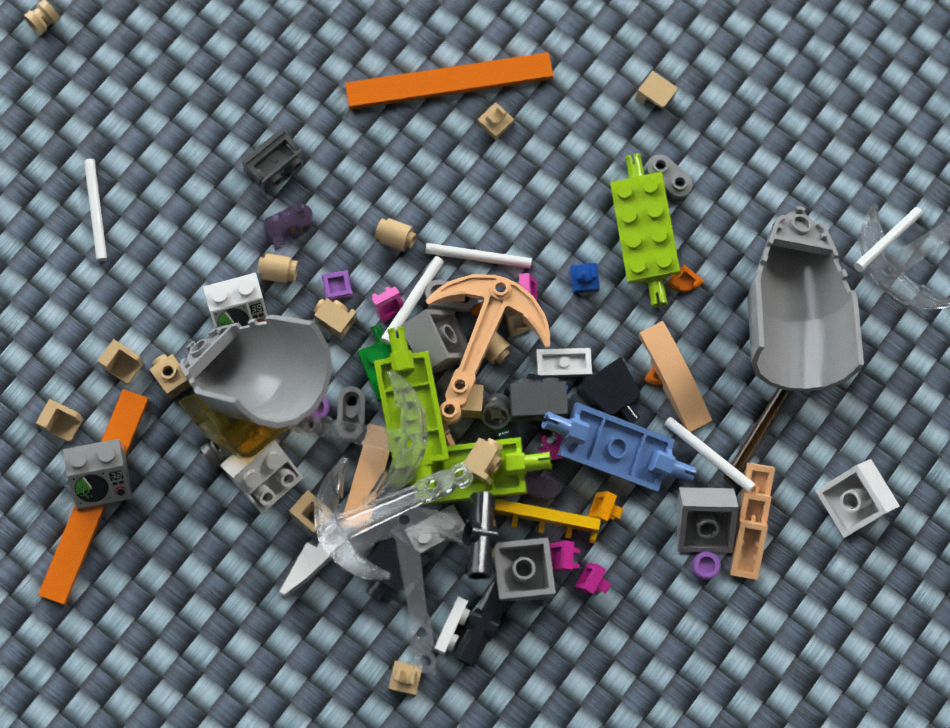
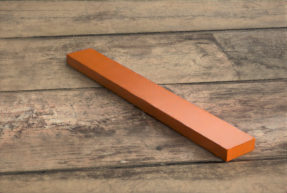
(449, 81)
(84, 522)

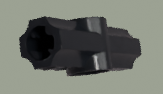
(480, 535)
(481, 627)

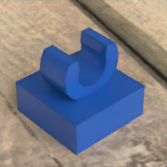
(584, 278)

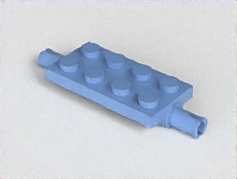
(617, 447)

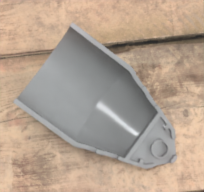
(803, 310)
(261, 371)

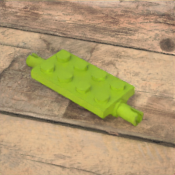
(645, 229)
(418, 372)
(507, 480)

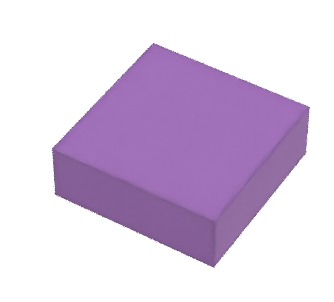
(337, 285)

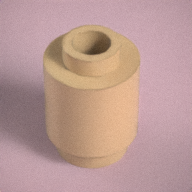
(395, 234)
(278, 268)
(498, 350)

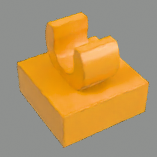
(604, 507)

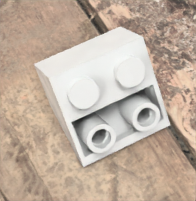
(263, 476)

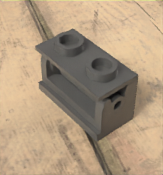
(273, 160)
(534, 399)

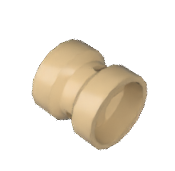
(42, 17)

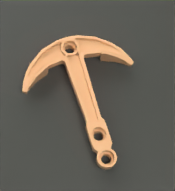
(494, 306)

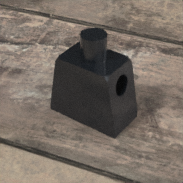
(612, 391)
(387, 559)

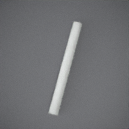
(95, 210)
(888, 239)
(476, 255)
(414, 297)
(709, 454)

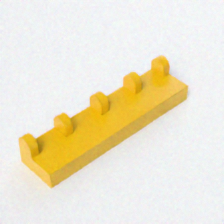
(548, 516)

